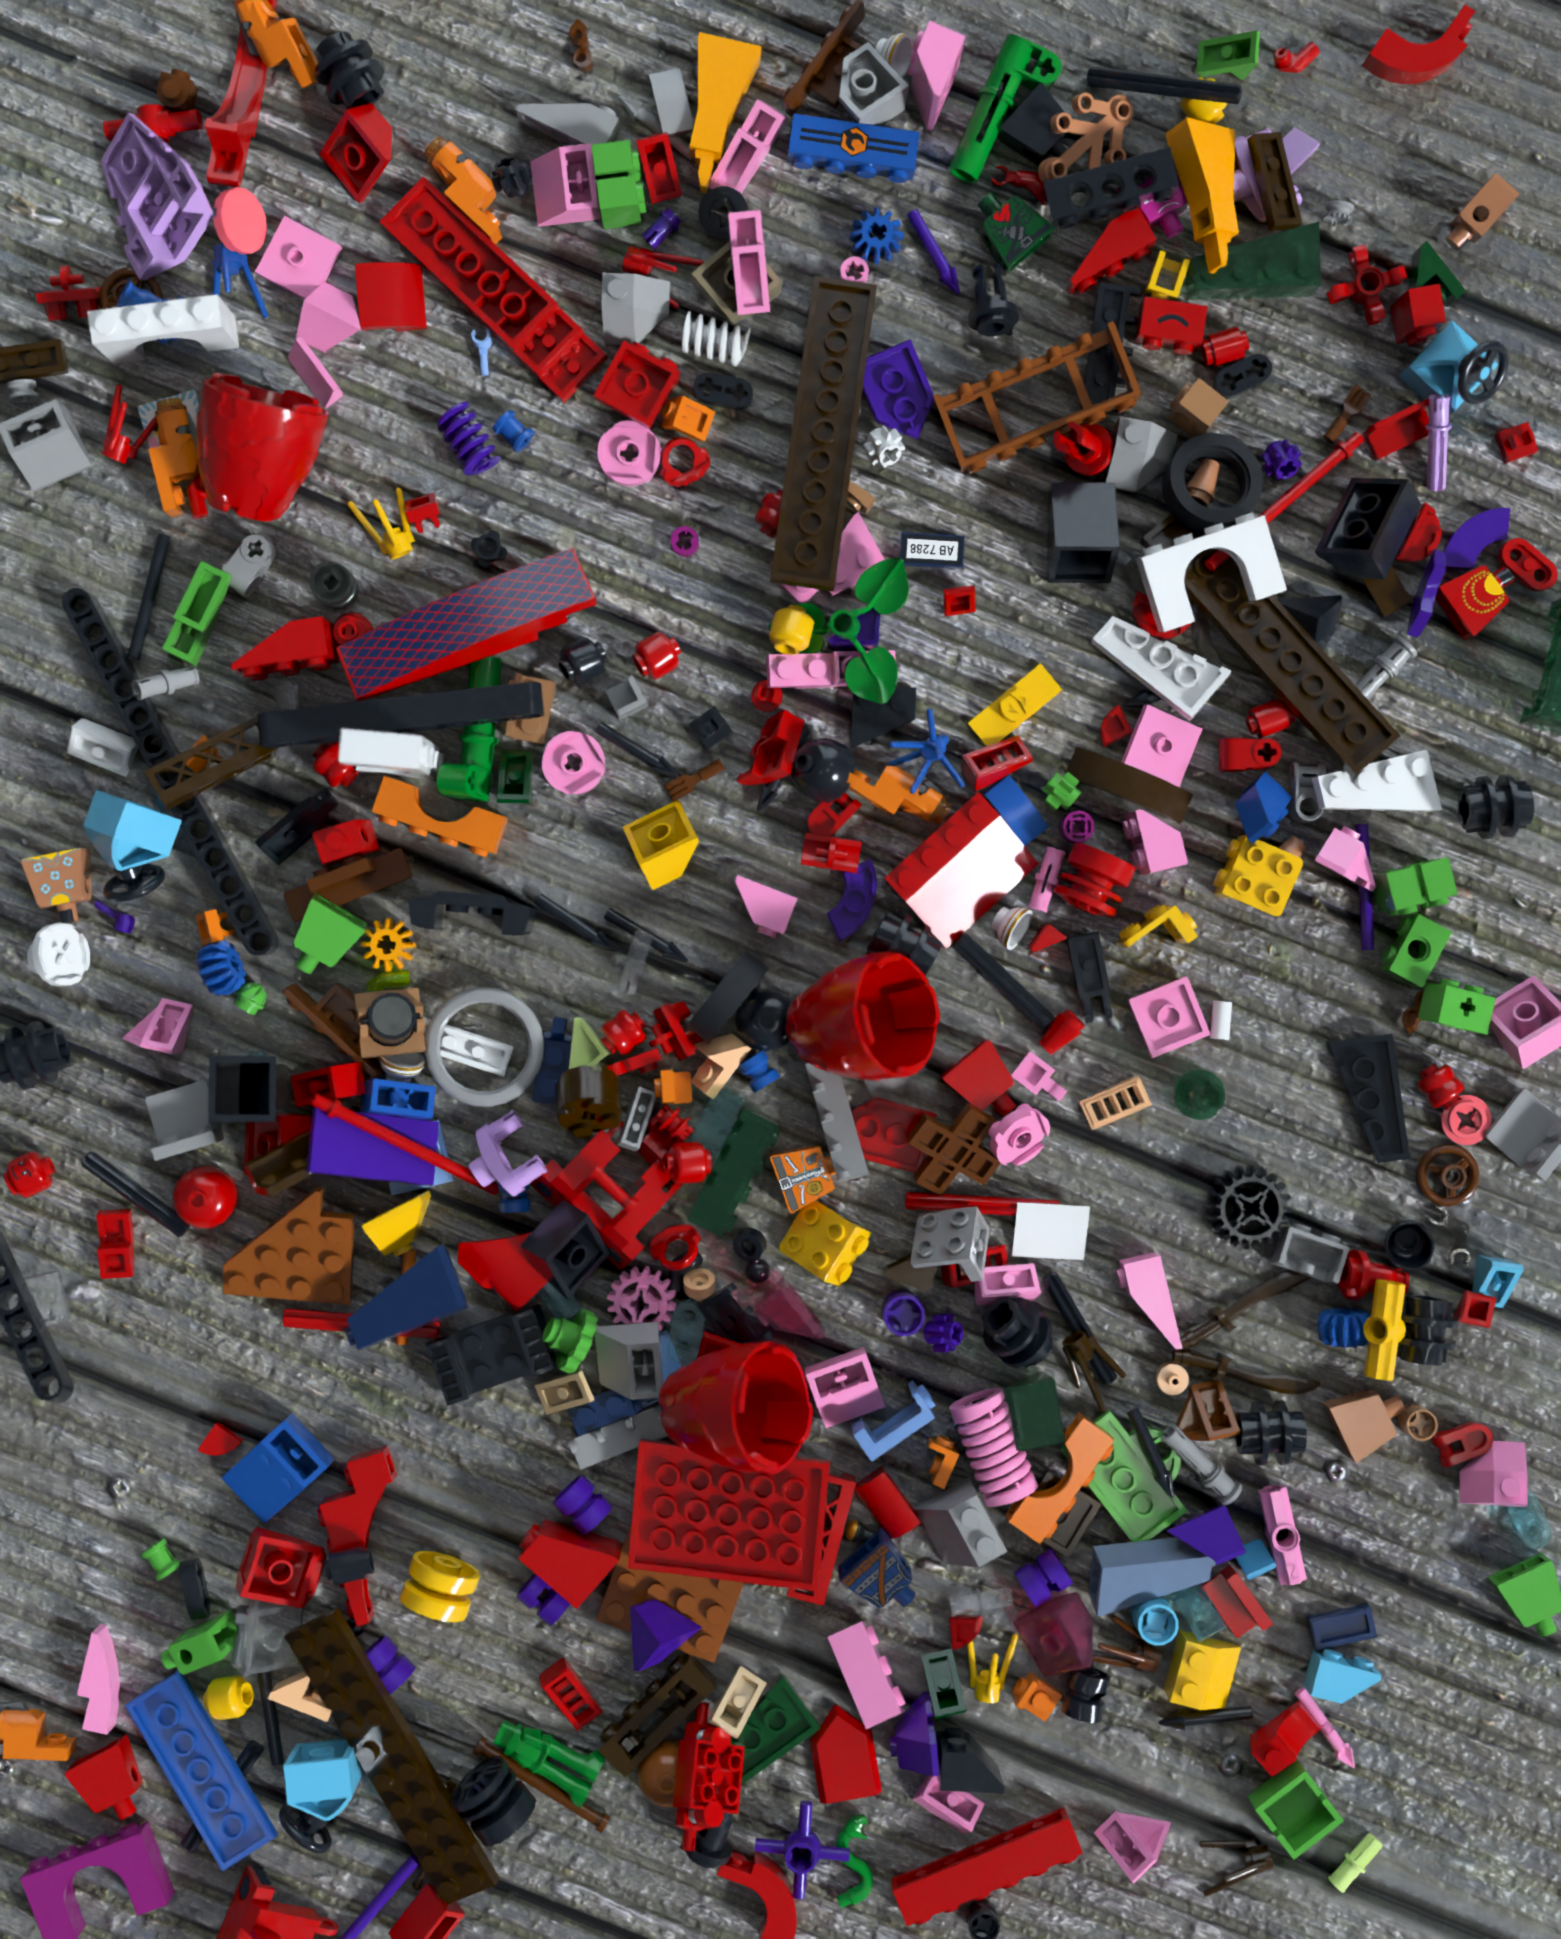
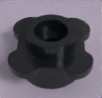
(490, 539)

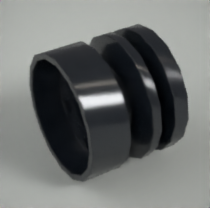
(493, 1801)

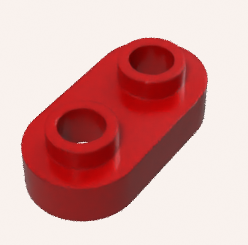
(1528, 562)

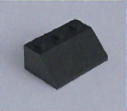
(1369, 526)

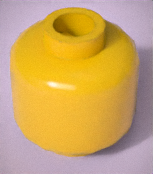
(1203, 110)
(791, 630)
(228, 1697)

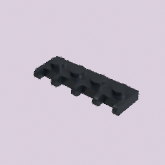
(1101, 367)
(730, 1319)

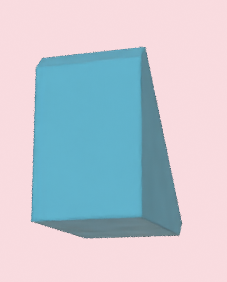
(1496, 1277)

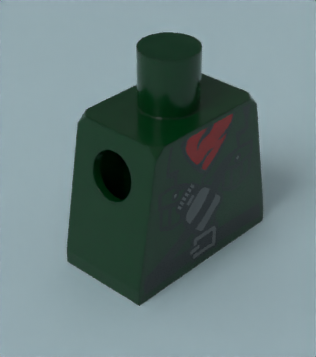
(1012, 230)

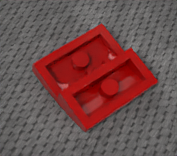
(390, 296)

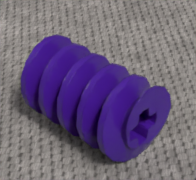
(465, 440)

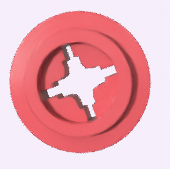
(1480, 1119)

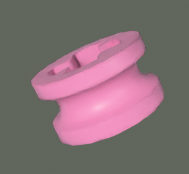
(857, 263)

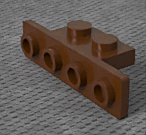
(824, 72)
(350, 882)
(337, 1018)

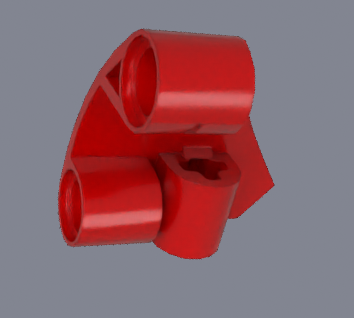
(503, 1267)

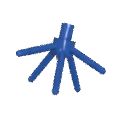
(931, 750)

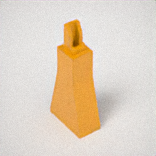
(724, 78)
(1206, 170)

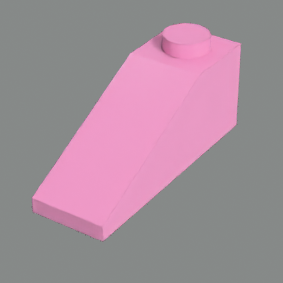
(1147, 1286)

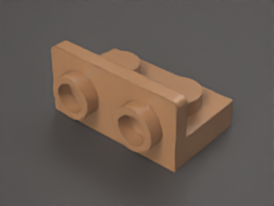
(533, 729)

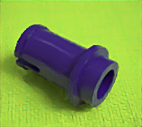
(661, 228)

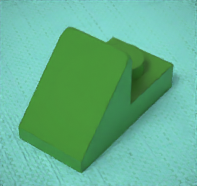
(1229, 54)

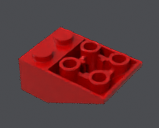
(291, 648)

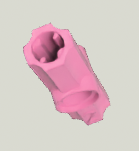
(1287, 1552)

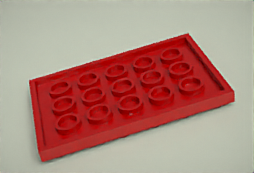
(728, 1521)

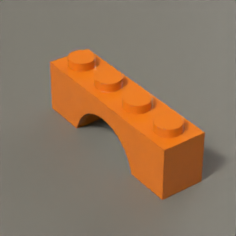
(402, 803)
(1040, 1510)

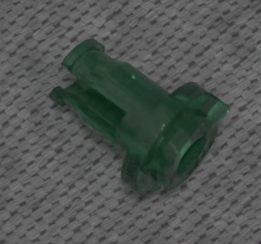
(1188, 1092)

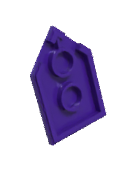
(898, 389)

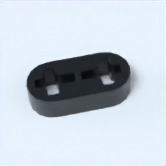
(1238, 370)
(724, 383)
(195, 1589)

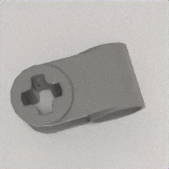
(248, 567)
(1302, 789)

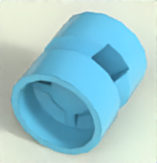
(1155, 1621)

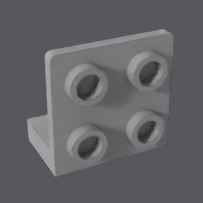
(182, 1120)
(1528, 1135)
(952, 1238)

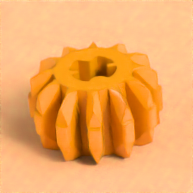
(382, 953)

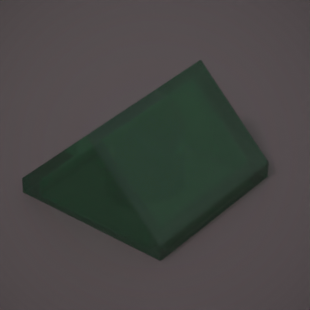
(1035, 1412)

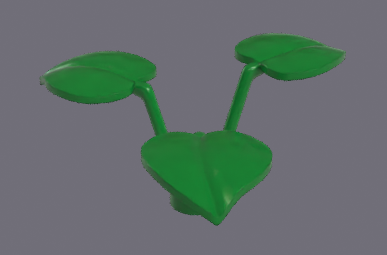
(876, 672)

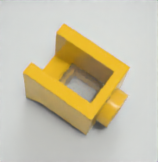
(1166, 277)

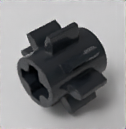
(511, 176)

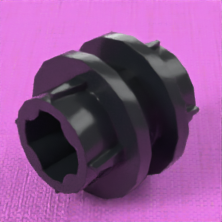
(348, 70)
(1489, 807)
(897, 937)
(38, 1053)
(1426, 1329)
(1017, 1332)
(1271, 1432)

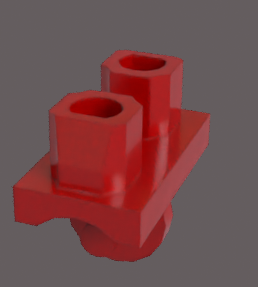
(56, 300)
(831, 852)
(671, 1034)

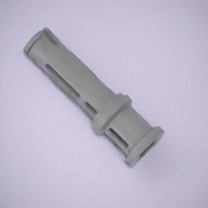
(1386, 666)
(1210, 1473)

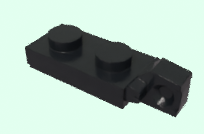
(297, 826)

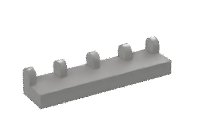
(837, 1124)
(617, 1437)

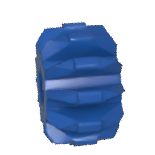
(878, 225)
(221, 968)
(1342, 1327)

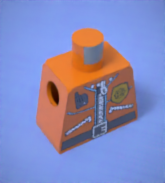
(802, 1175)

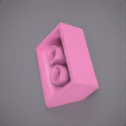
(934, 69)

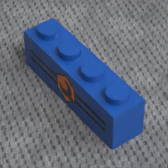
(853, 148)

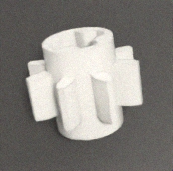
(884, 446)

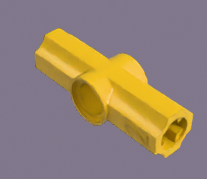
(1383, 1347)

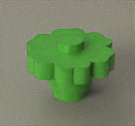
(570, 1338)

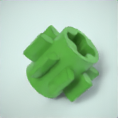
(1061, 791)

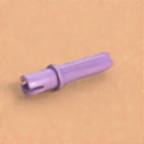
(1437, 441)

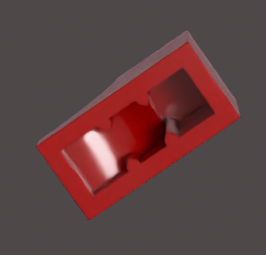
(1283, 1737)

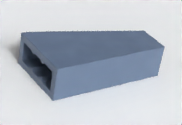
(1143, 1571)

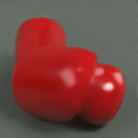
(1295, 63)
(197, 497)

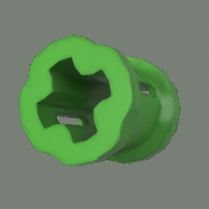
(160, 1559)

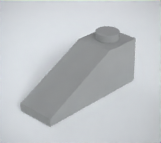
(571, 122)

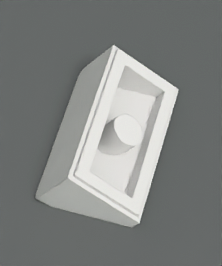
(102, 746)

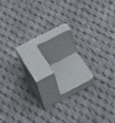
(626, 698)

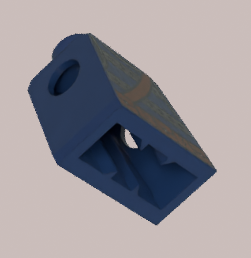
(878, 1572)

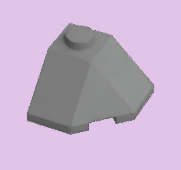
(871, 87)
(632, 306)
(1138, 453)

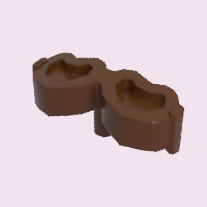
(582, 55)
(1410, 1015)

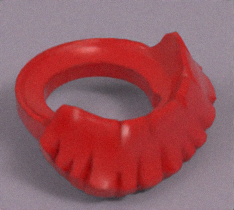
(701, 463)
(660, 1244)

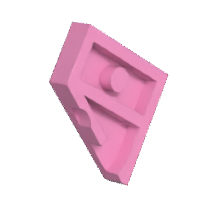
(856, 554)

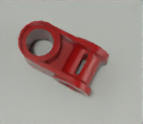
(1242, 754)

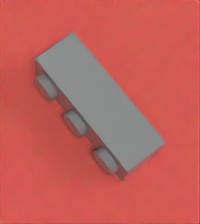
(636, 1119)

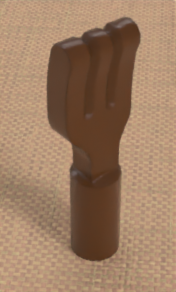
(1350, 407)
(685, 784)

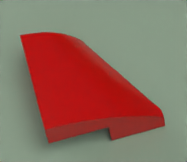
(774, 749)

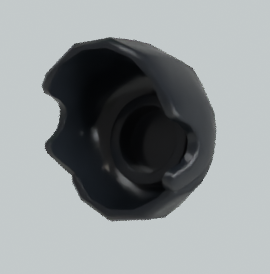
(1409, 1245)

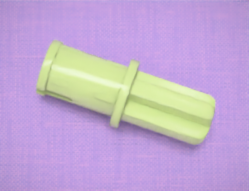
(1355, 1862)

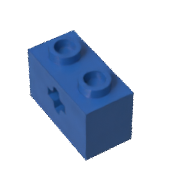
(398, 1099)

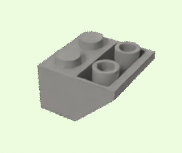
(45, 444)
(630, 1359)

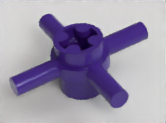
(802, 1838)

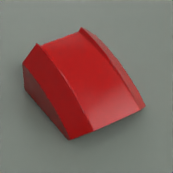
(280, 1569)

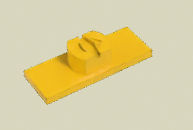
(1015, 706)

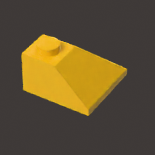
(662, 843)
(398, 1226)

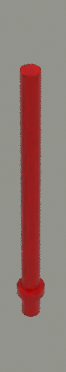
(1342, 451)
(334, 1109)

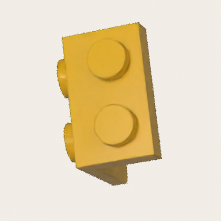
(1258, 875)
(1177, 924)
(824, 1243)

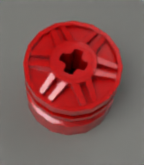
(1094, 880)

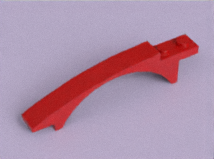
(237, 117)

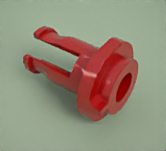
(1085, 437)
(1361, 1275)

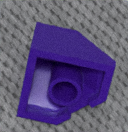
(916, 1738)

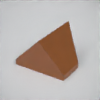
(1207, 1413)

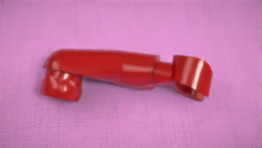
(1023, 179)

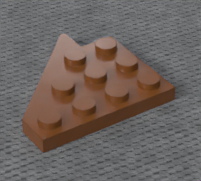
(297, 1257)

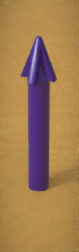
(947, 274)

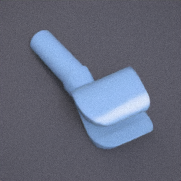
(482, 347)

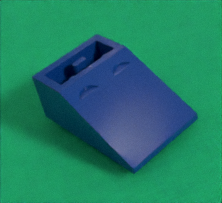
(278, 1468)

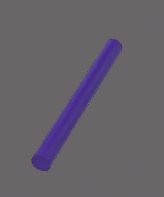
(1365, 898)
(381, 1898)

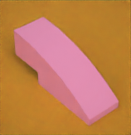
(749, 147)
(749, 262)
(100, 1682)

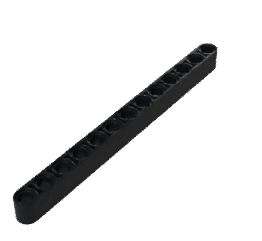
(143, 735)

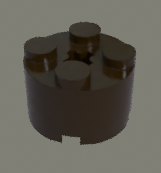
(588, 1100)

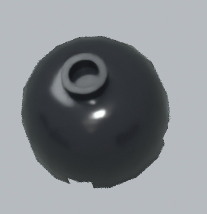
(822, 769)
(763, 1020)

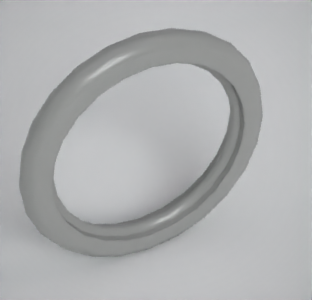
(535, 1049)

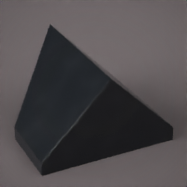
(1316, 615)

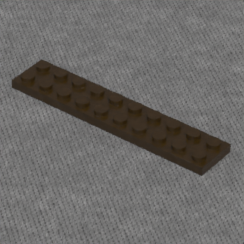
(823, 434)
(1283, 657)
(391, 1756)

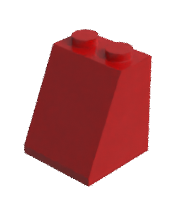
(568, 1559)

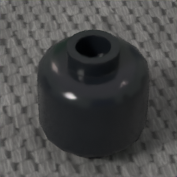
(582, 660)

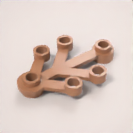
(1092, 134)

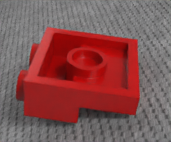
(637, 383)

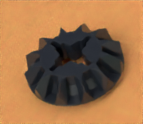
(715, 199)

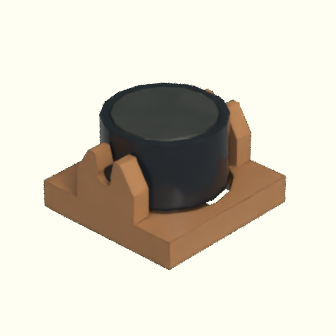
(390, 1020)

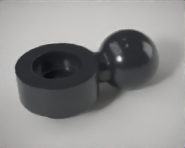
(757, 1269)

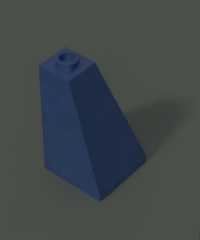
(413, 1300)

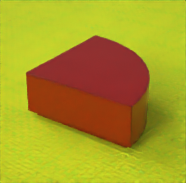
(1114, 726)
(219, 1441)
(964, 1629)

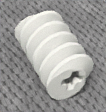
(714, 339)

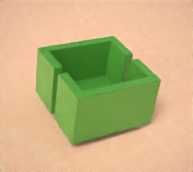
(618, 193)
(1420, 884)
(1297, 1809)

